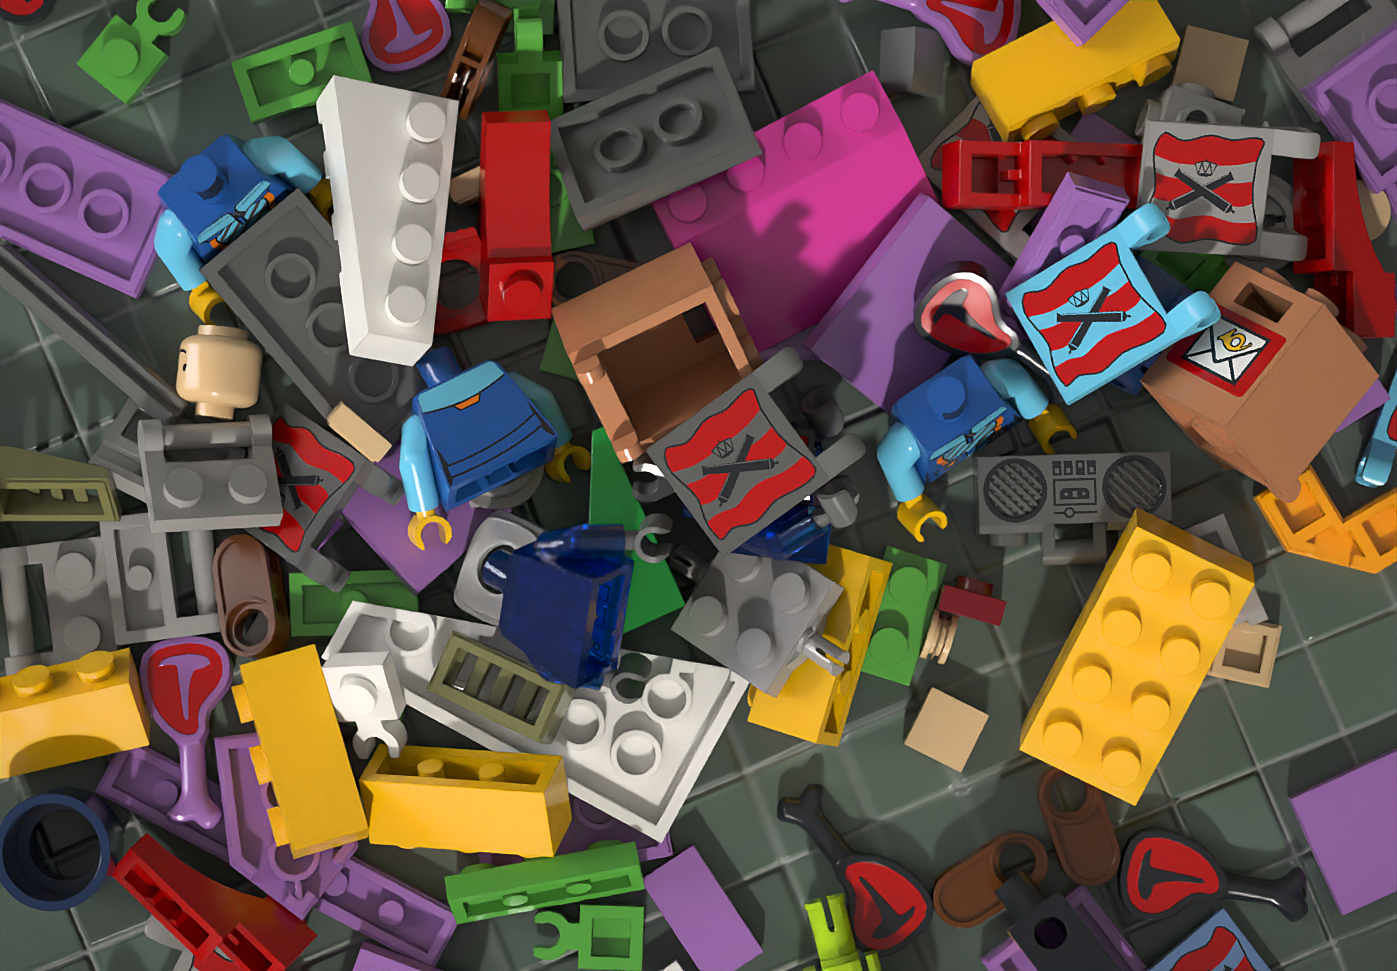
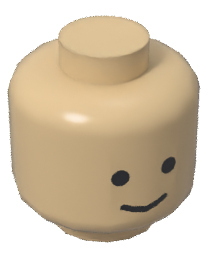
(219, 371)

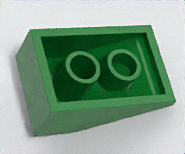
(611, 502)

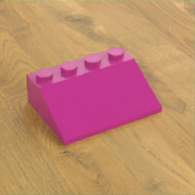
(805, 211)

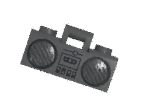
(1044, 490)

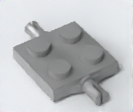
(758, 615)

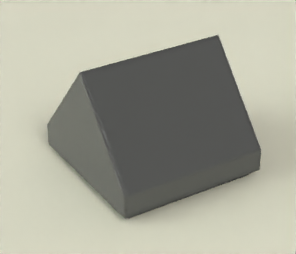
(911, 62)

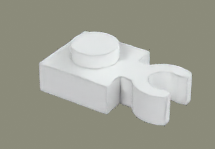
(369, 692)

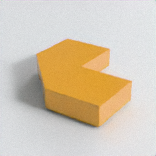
(1317, 530)

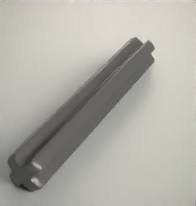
(90, 337)

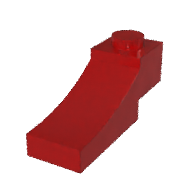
(1030, 172)
(515, 216)
(1338, 242)
(208, 915)

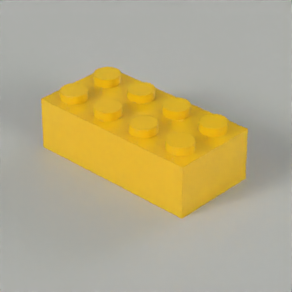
(1136, 656)

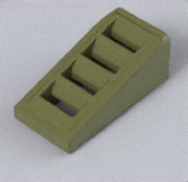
(38, 488)
(449, 667)

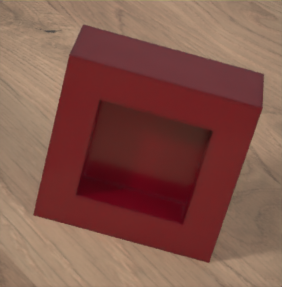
(972, 600)

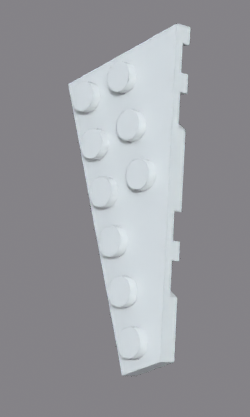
(616, 755)

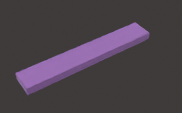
(358, 896)

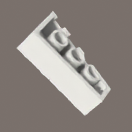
(390, 202)

